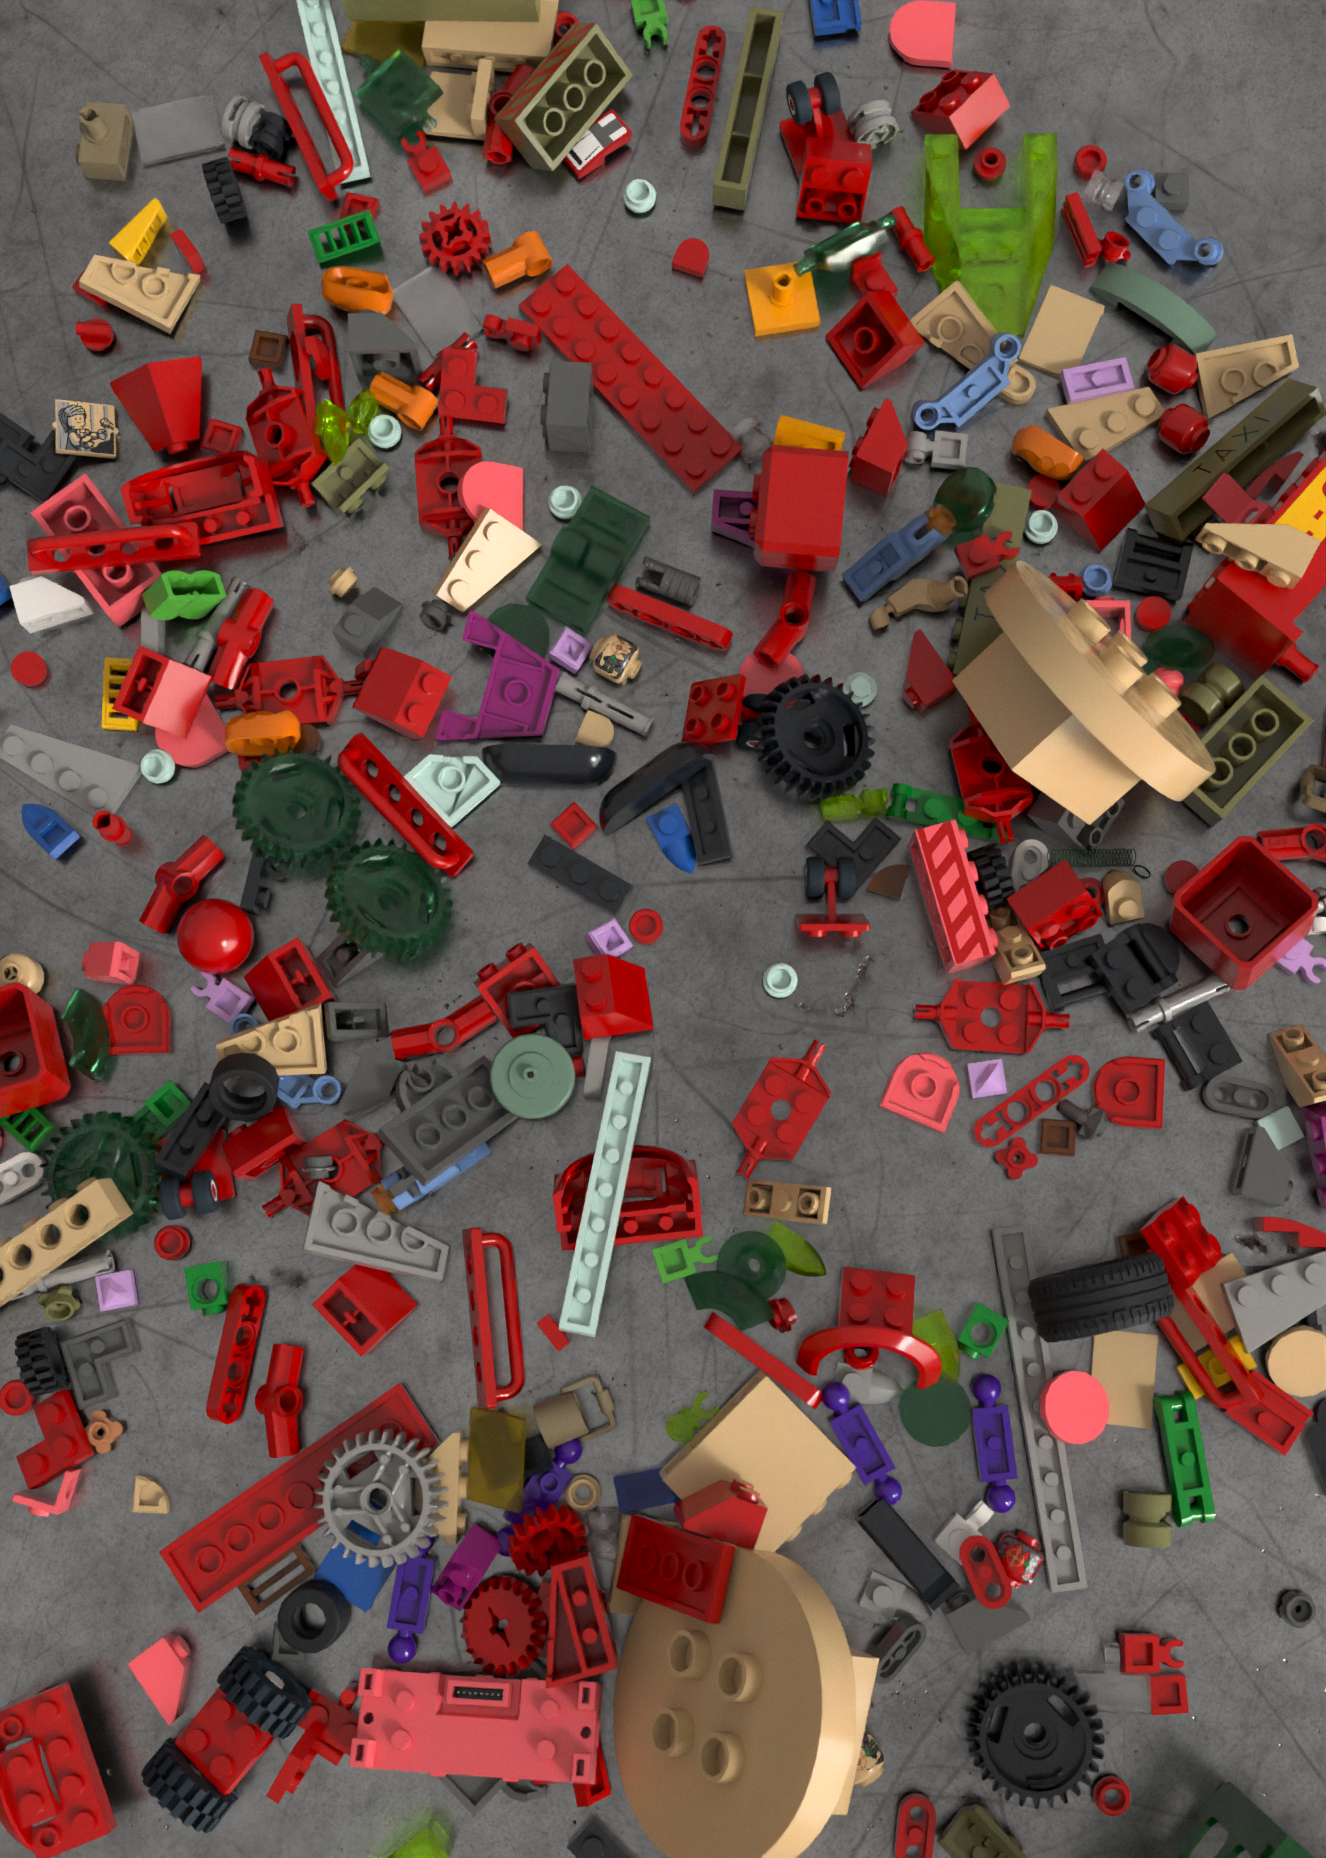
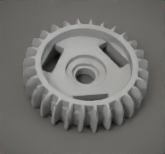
(393, 1473)

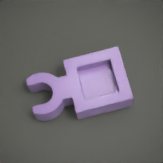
(1300, 959)
(226, 997)

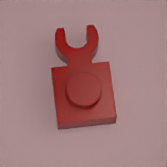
(426, 164)
(517, 333)
(982, 556)
(1143, 1652)

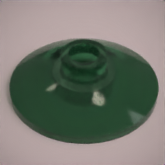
(1180, 648)
(749, 1245)

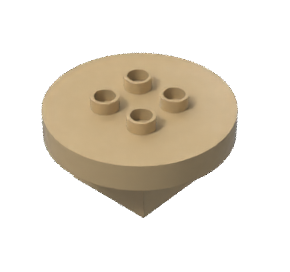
(1075, 702)
(745, 1725)

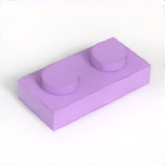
(1096, 380)

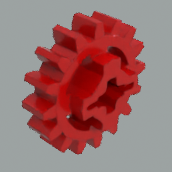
(449, 227)
(545, 1539)

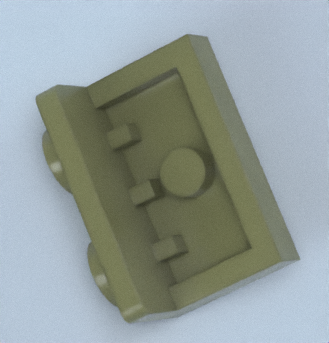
(350, 478)
(976, 1835)

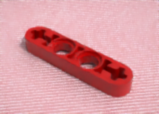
(702, 86)
(669, 618)
(1029, 1099)
(232, 1352)
(763, 1360)

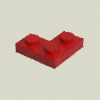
(461, 395)
(64, 1441)

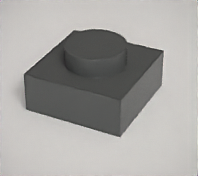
(1171, 190)

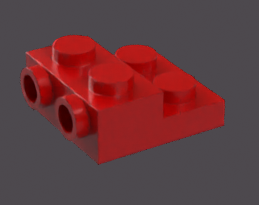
(520, 971)
(1182, 1242)

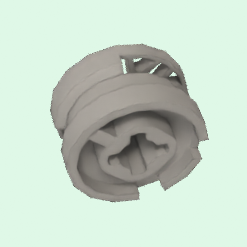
(242, 121)
(873, 124)

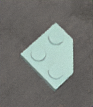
(452, 784)

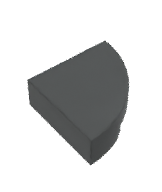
(282, 1651)

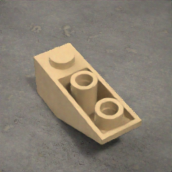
(1269, 549)

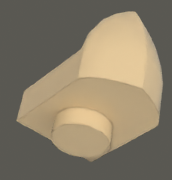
(1122, 897)

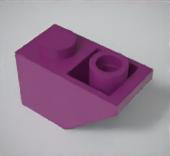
(466, 1567)

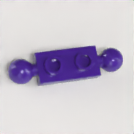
(861, 1442)
(993, 1443)
(542, 1489)
(410, 1603)

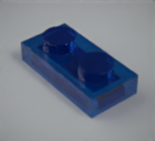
(642, 1490)

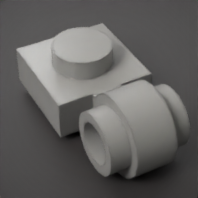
(946, 449)

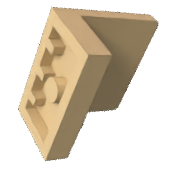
(465, 103)

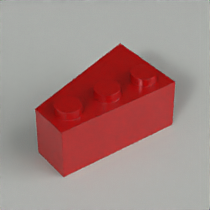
(578, 1623)

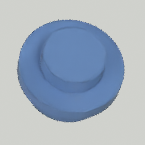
(1096, 580)

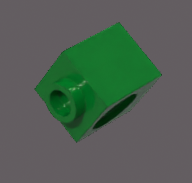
(197, 1276)
(995, 1324)

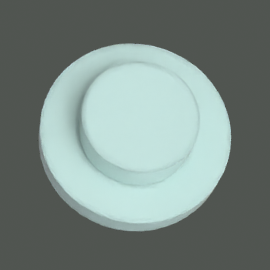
(639, 196)
(384, 431)
(564, 501)
(1040, 526)
(863, 687)
(158, 766)
(780, 980)

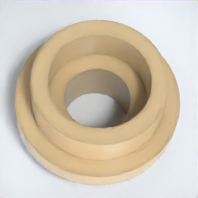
(342, 581)
(583, 1504)

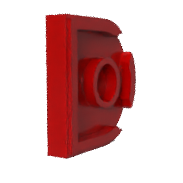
(138, 1021)
(1131, 1091)

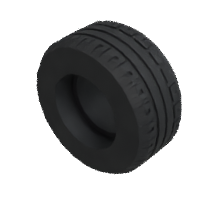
(1101, 1297)

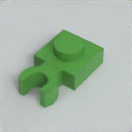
(652, 17)
(678, 1260)

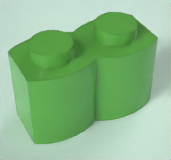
(184, 595)

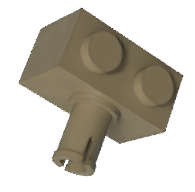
(104, 140)

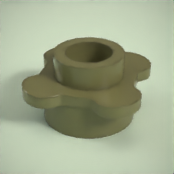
(59, 1303)

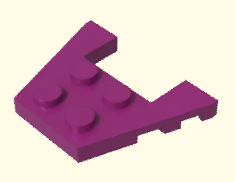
(515, 693)

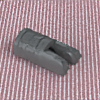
(675, 583)

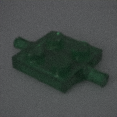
(398, 92)
(843, 247)

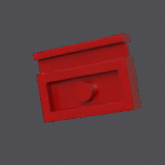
(1274, 1419)

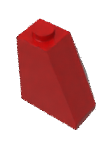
(164, 401)

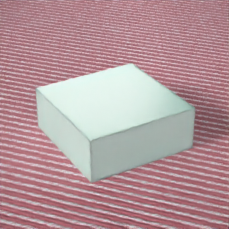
(1281, 1127)

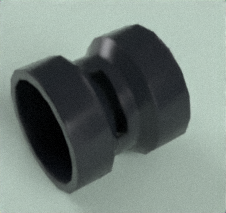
(272, 135)

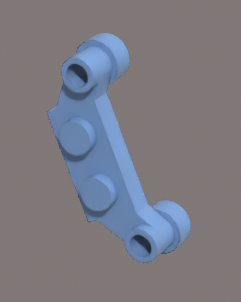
(1161, 228)
(973, 389)
(295, 1088)

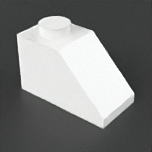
(46, 604)

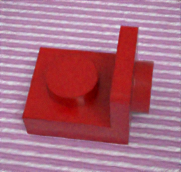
(870, 275)

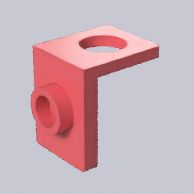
(1232, 502)
(1109, 607)
(44, 1505)

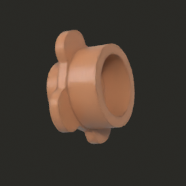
(111, 1431)

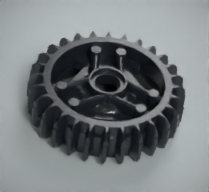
(826, 719)
(1016, 1755)

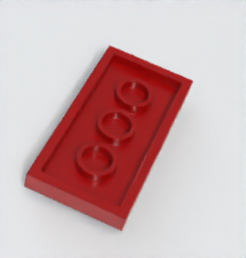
(676, 1568)

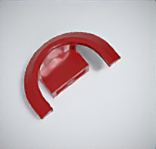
(877, 1313)

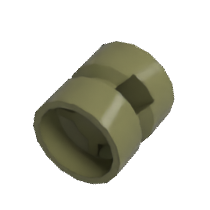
(1214, 689)
(1147, 1519)

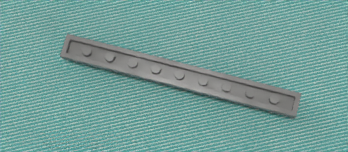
(1045, 1453)

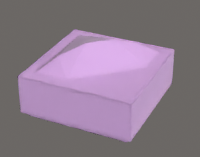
(570, 650)
(608, 939)
(986, 1078)
(116, 1290)

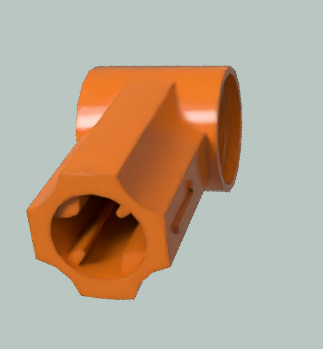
(525, 257)
(410, 404)

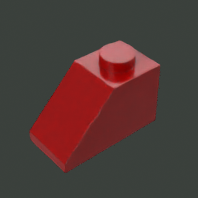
(926, 675)

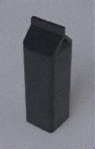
(907, 1552)

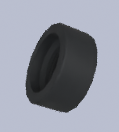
(244, 1107)

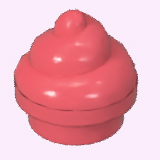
(1171, 678)

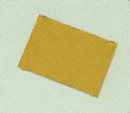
(384, 38)
(496, 1459)

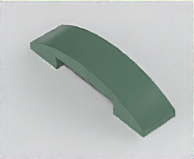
(1156, 305)

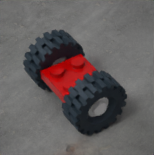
(203, 1765)

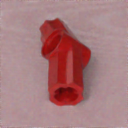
(497, 145)
(782, 635)
(240, 638)
(1291, 843)
(189, 869)
(422, 1039)
(282, 1400)

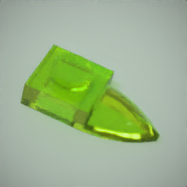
(362, 411)
(334, 428)
(799, 1254)
(937, 1333)

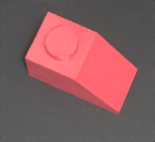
(110, 963)
(165, 1674)

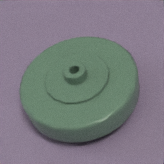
(532, 1076)

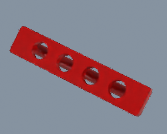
(323, 180)
(301, 366)
(43, 549)
(353, 765)
(473, 1246)
(1247, 1390)

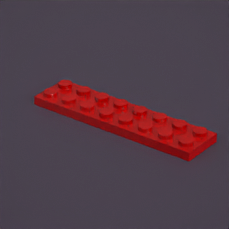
(631, 379)
(280, 1506)

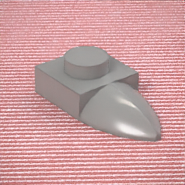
(867, 1385)
(892, 1598)

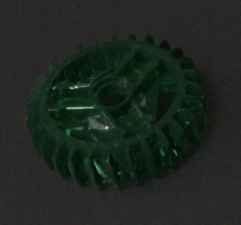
(313, 789)
(404, 884)
(114, 1151)

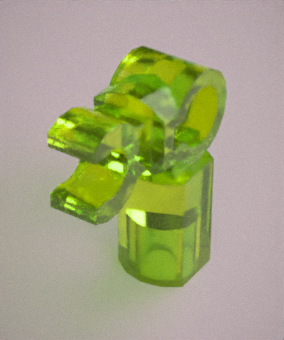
(870, 804)
(683, 1423)

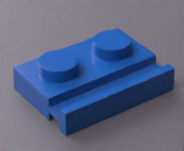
(835, 16)

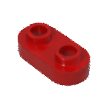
(985, 1572)
(915, 1831)

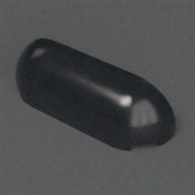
(549, 764)
(652, 783)

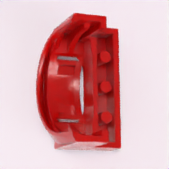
(202, 486)
(667, 1217)
(25, 1792)

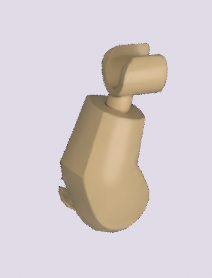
(919, 594)

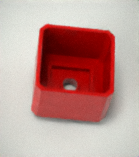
(799, 508)
(1247, 886)
(32, 1034)

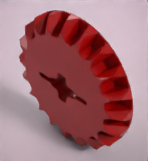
(526, 1628)

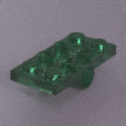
(587, 559)

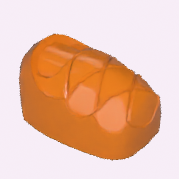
(357, 289)
(1046, 453)
(262, 732)

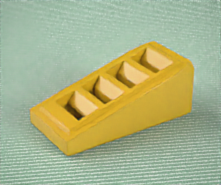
(139, 233)
(110, 679)

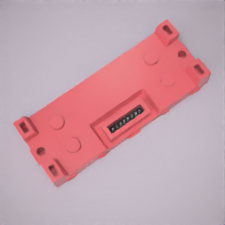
(477, 1726)

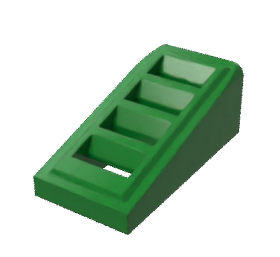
(360, 244)
(41, 1138)

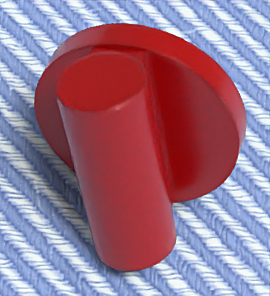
(95, 333)

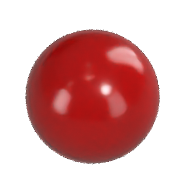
(215, 936)

